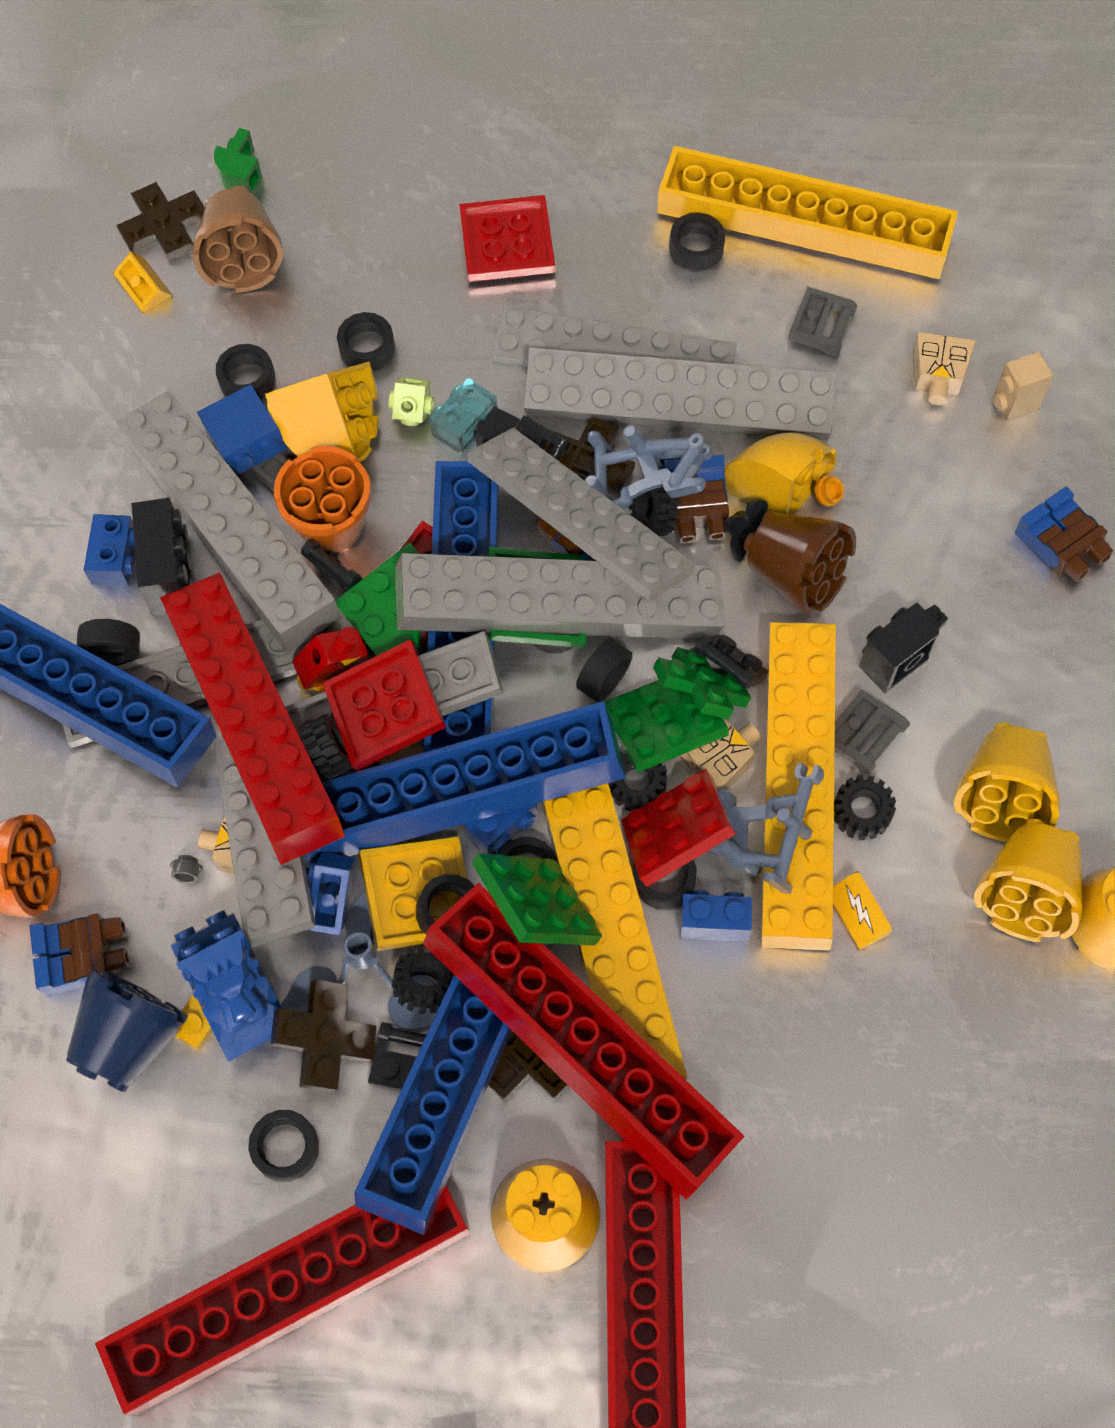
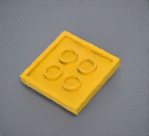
(395, 880)

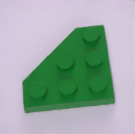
(372, 607)

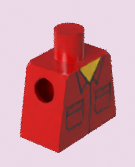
(329, 656)

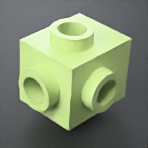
(411, 400)

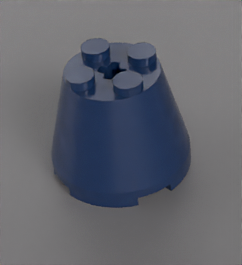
(120, 1029)

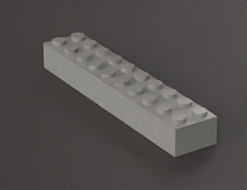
(679, 393)
(229, 521)
(549, 598)

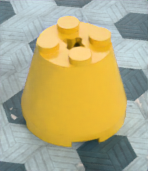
(1008, 783)
(1034, 883)
(1097, 924)
(552, 1239)

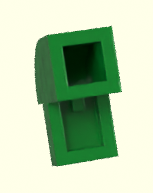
(235, 163)

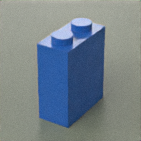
(242, 430)

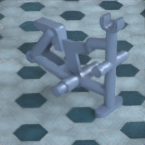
(648, 454)
(736, 848)

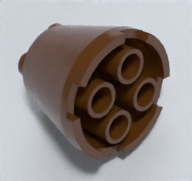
(801, 557)

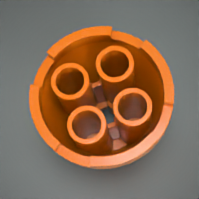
(324, 497)
(27, 866)

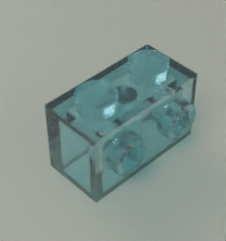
(459, 415)

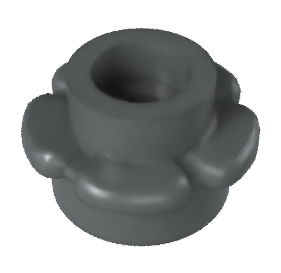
(186, 869)

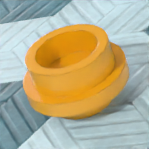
(829, 490)

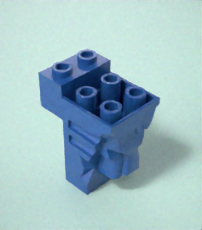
(227, 983)

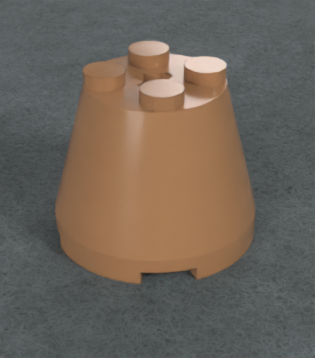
(236, 242)

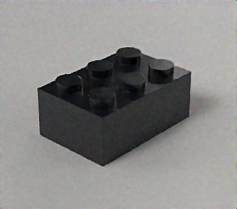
(159, 551)

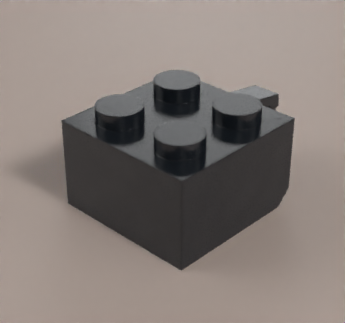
(901, 645)

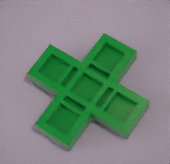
(710, 690)

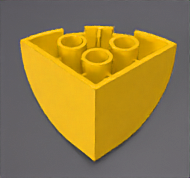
(328, 411)
(780, 470)

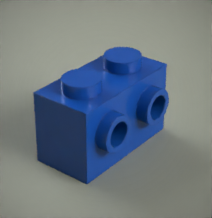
(110, 550)
(497, 830)
(331, 891)
(716, 916)

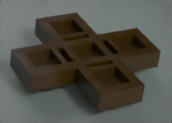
(162, 221)
(580, 455)
(323, 1035)
(517, 1065)

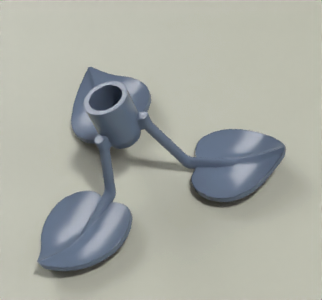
(361, 956)

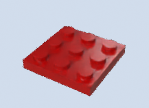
(507, 238)
(383, 705)
(677, 827)

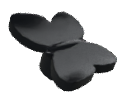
(743, 524)

